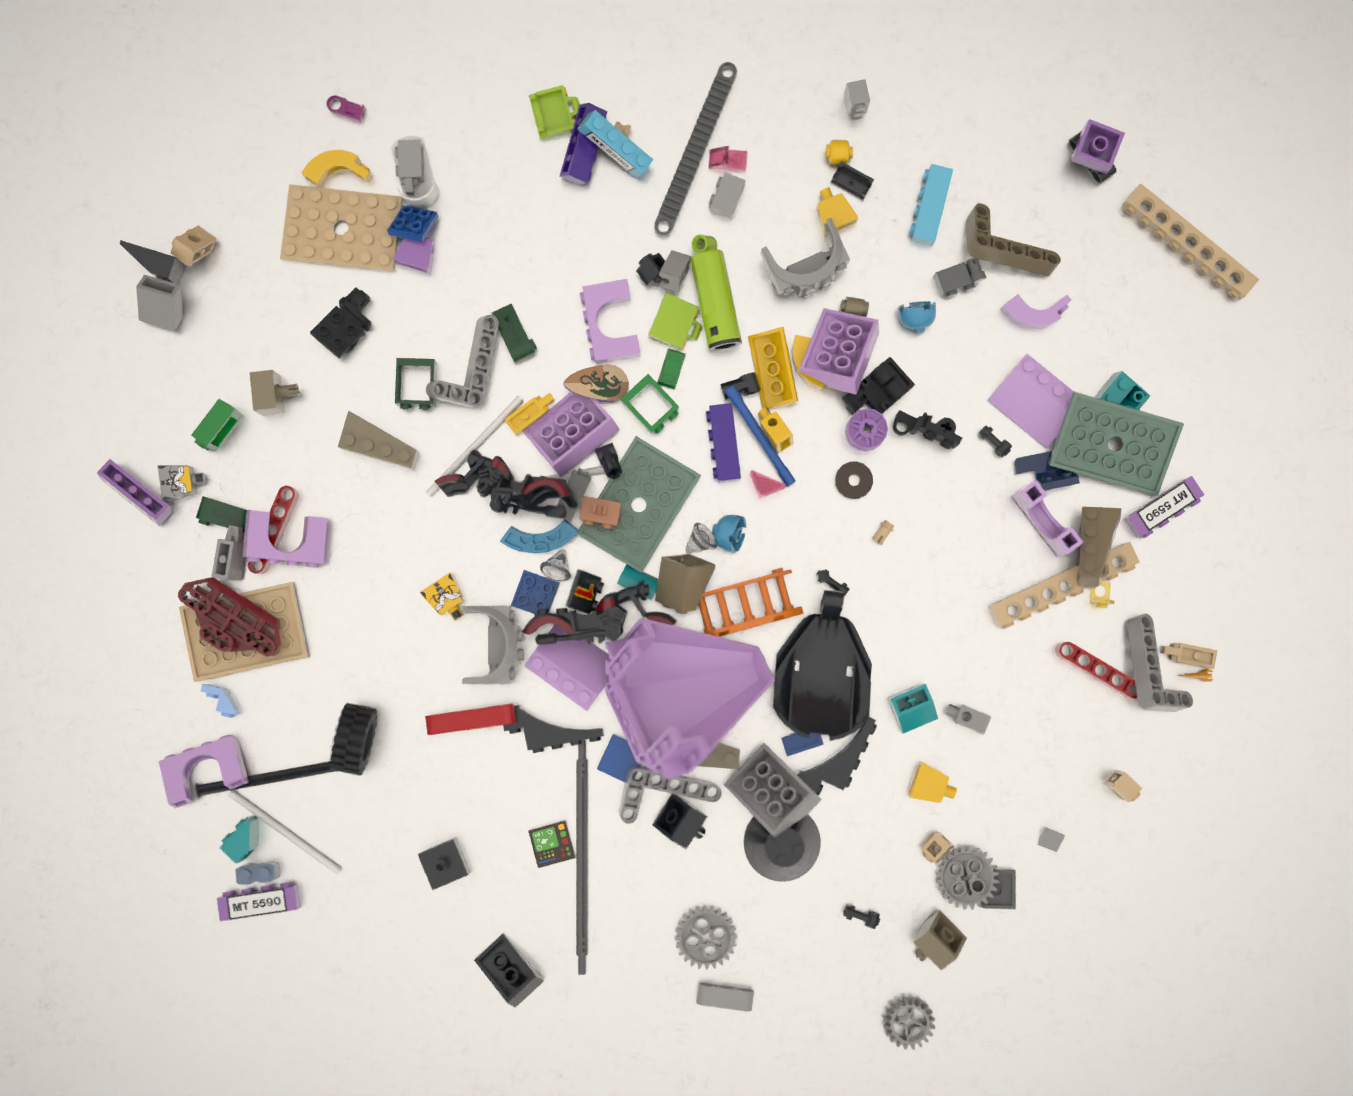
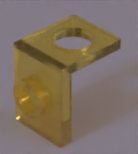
(1104, 601)

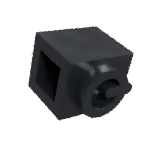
(650, 268)

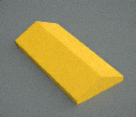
(773, 368)

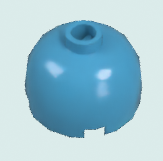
(917, 315)
(729, 532)

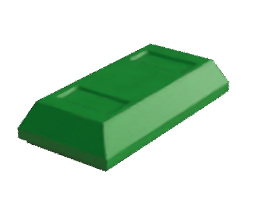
(671, 368)

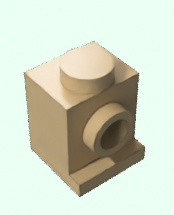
(940, 840)

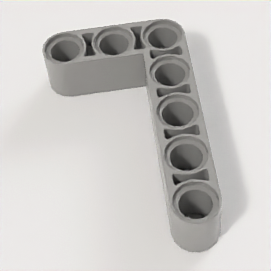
(473, 368)
(1148, 672)
(664, 786)

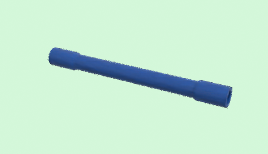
(782, 470)

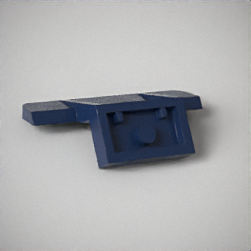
(1046, 475)

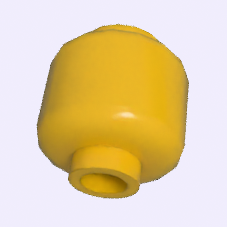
(838, 151)

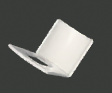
(425, 192)

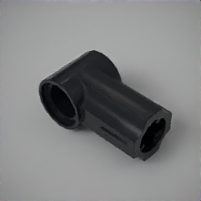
(745, 384)
(609, 459)

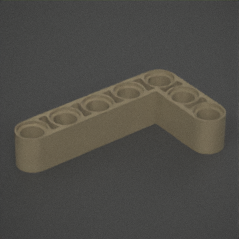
(1005, 251)

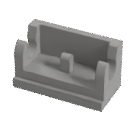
(675, 270)

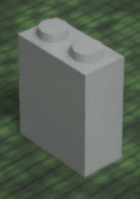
(159, 302)

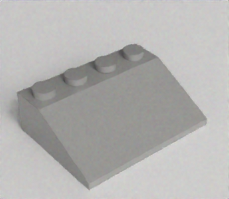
(772, 791)

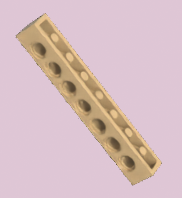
(1200, 242)
(999, 610)

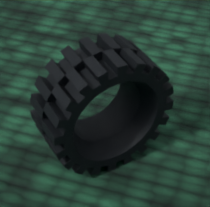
(353, 739)

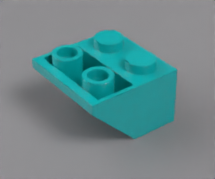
(1123, 391)
(913, 708)
(241, 841)

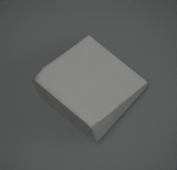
(1051, 839)

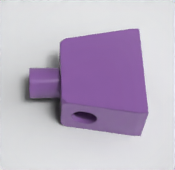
(416, 254)

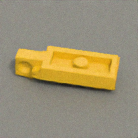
(529, 413)

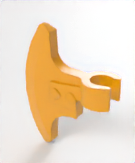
(1203, 675)

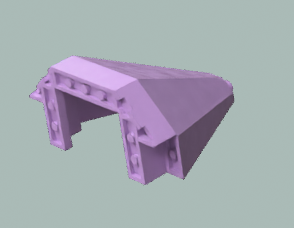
(680, 692)

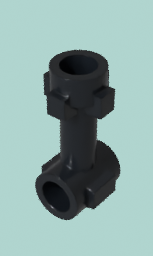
(1002, 448)
(824, 576)
(871, 919)

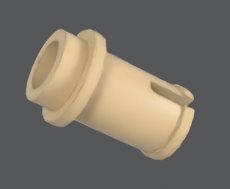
(883, 532)

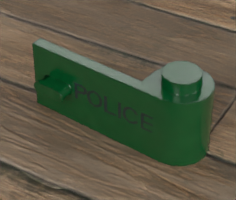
(514, 334)
(220, 514)

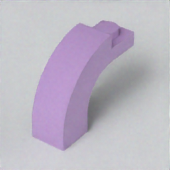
(1030, 318)

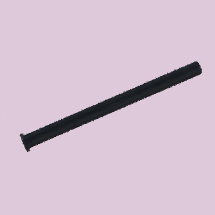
(266, 778)

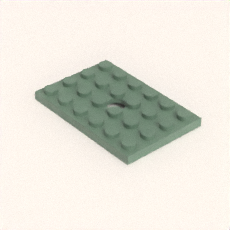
(1145, 449)
(664, 487)

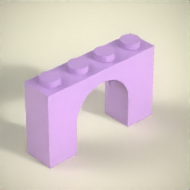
(595, 299)
(1059, 538)
(258, 546)
(177, 768)

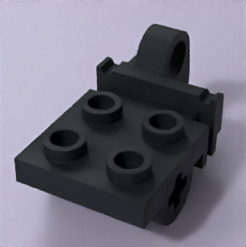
(343, 324)
(880, 388)
(929, 429)

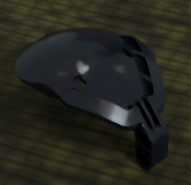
(820, 694)

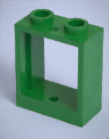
(636, 391)
(216, 425)

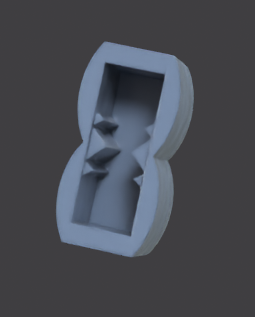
(255, 872)

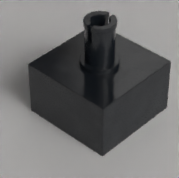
(680, 821)
(444, 863)

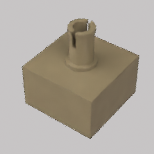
(269, 392)
(939, 941)

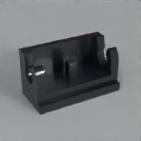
(852, 181)

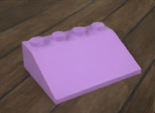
(840, 349)
(1033, 400)
(570, 431)
(571, 668)

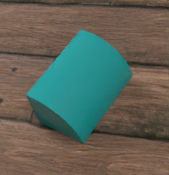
(631, 577)

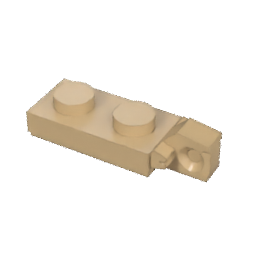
(1191, 655)

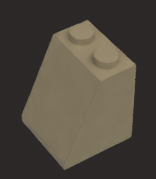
(682, 581)

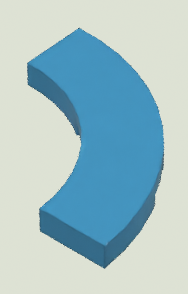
(539, 542)

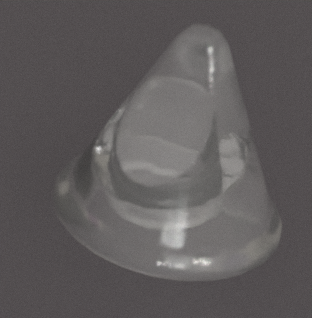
(700, 539)
(557, 567)

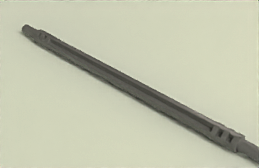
(582, 858)

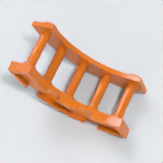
(749, 620)

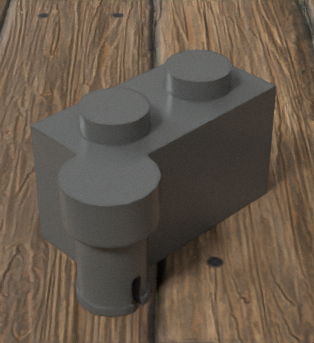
(959, 277)

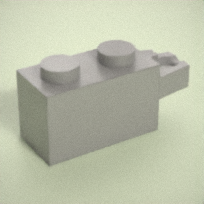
(410, 163)
(228, 555)

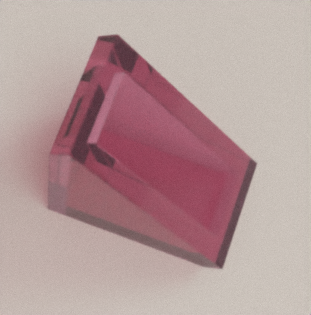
(765, 485)

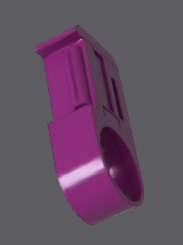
(347, 109)

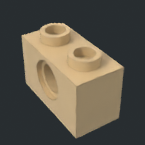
(192, 245)
(1123, 786)

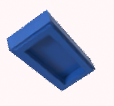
(796, 743)

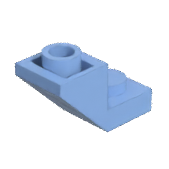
(225, 702)

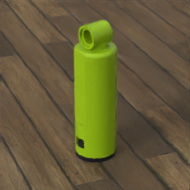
(714, 294)

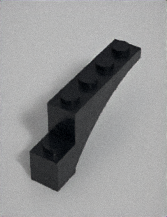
(543, 734)
(839, 768)

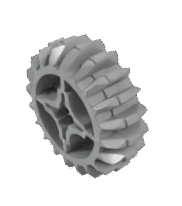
(917, 1024)

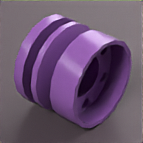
(861, 440)

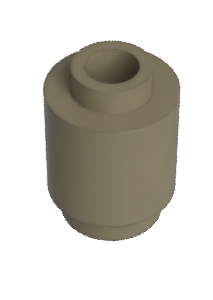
(854, 306)

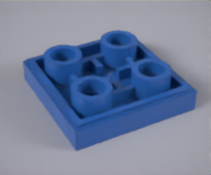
(413, 223)
(534, 592)
(618, 759)

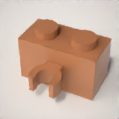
(600, 511)

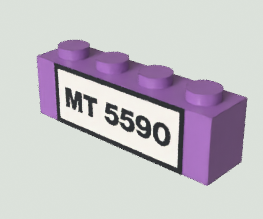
(134, 492)
(1163, 507)
(258, 902)

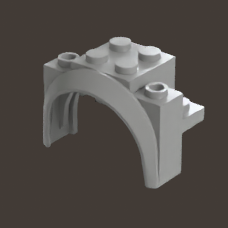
(811, 272)
(503, 644)

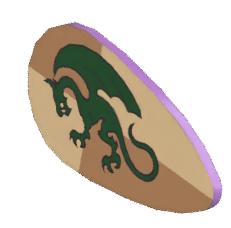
(598, 383)

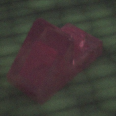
(726, 159)

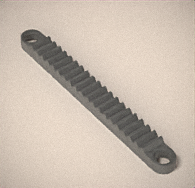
(695, 149)

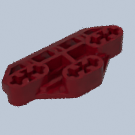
(226, 619)

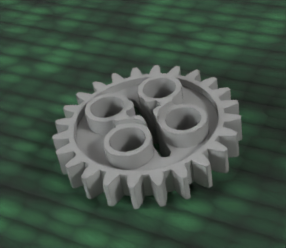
(950, 880)
(696, 953)

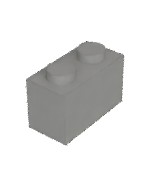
(856, 98)
(727, 195)

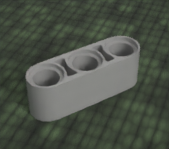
(725, 997)

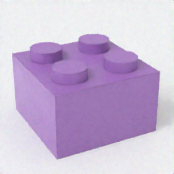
(1097, 146)

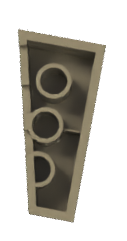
(372, 442)
(1097, 534)
(722, 757)

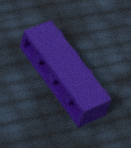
(580, 150)
(724, 443)

